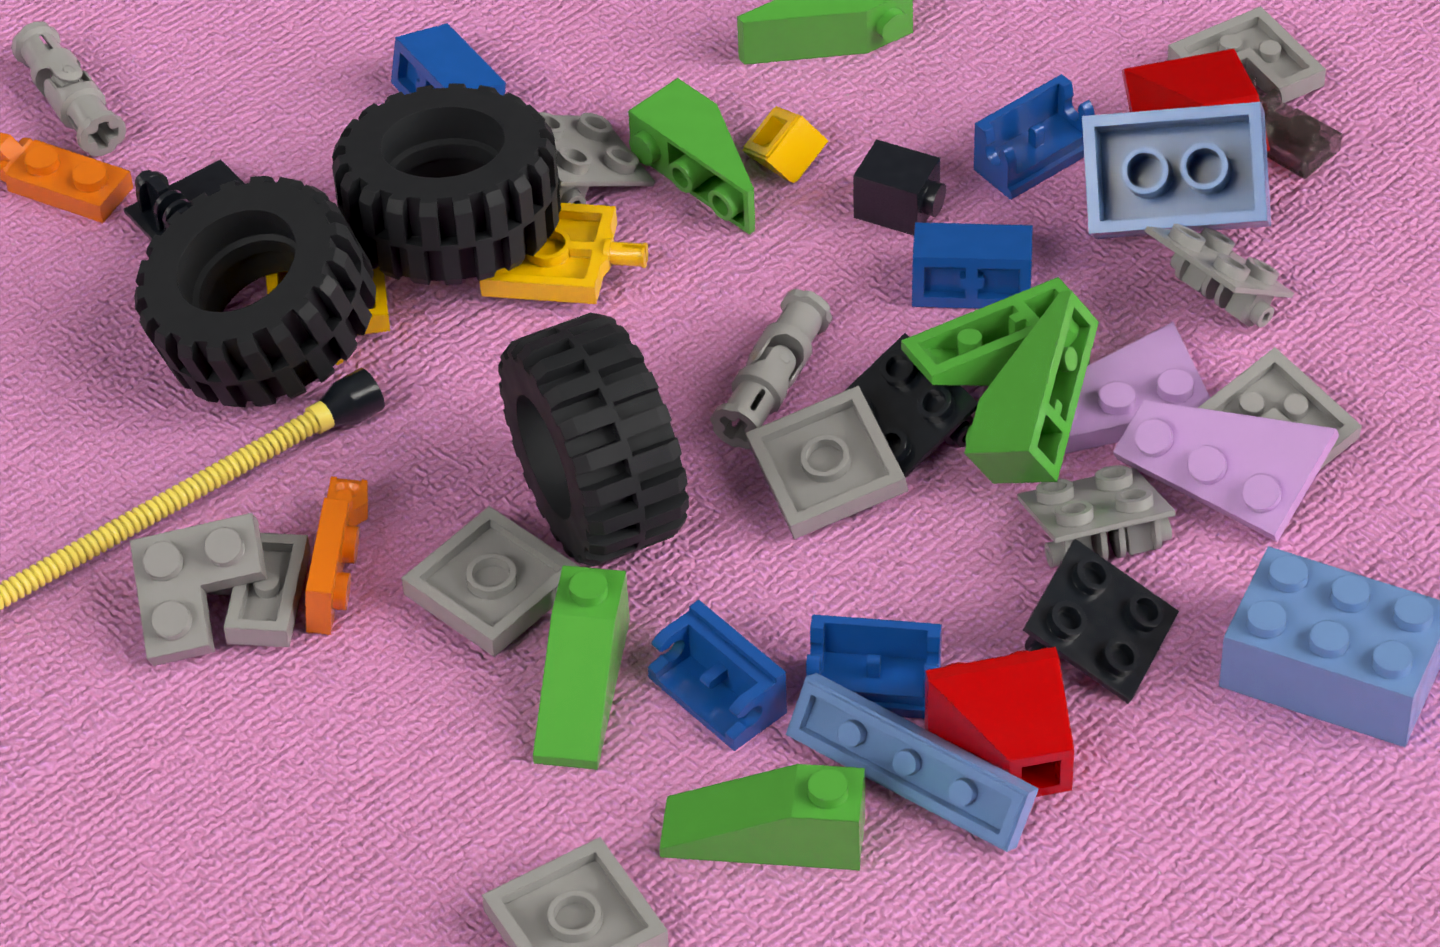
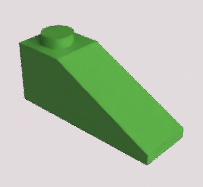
(820, 28)
(980, 343)
(1032, 401)
(581, 666)
(772, 818)

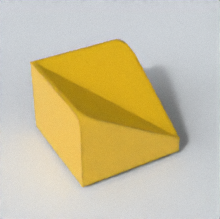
(785, 144)

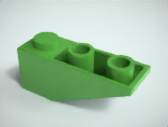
(690, 145)

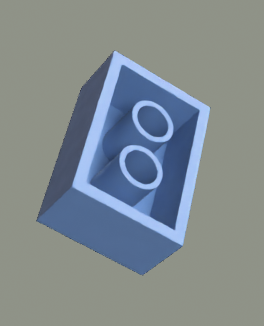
(1176, 169)
(1333, 646)

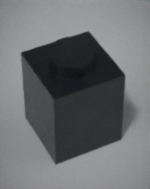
(897, 187)

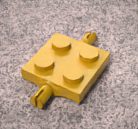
(571, 260)

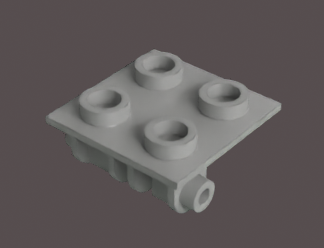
(592, 156)
(1217, 272)
(1087, 508)

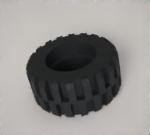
(448, 183)
(287, 334)
(593, 438)

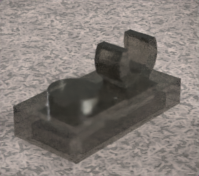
(1295, 137)

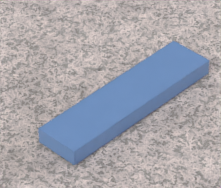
(912, 762)

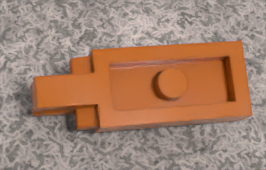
(62, 177)
(334, 545)

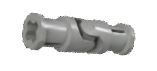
(69, 89)
(772, 366)

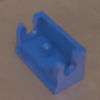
(439, 58)
(1030, 138)
(969, 264)
(876, 658)
(718, 676)

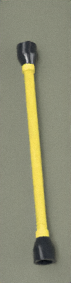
(344, 403)

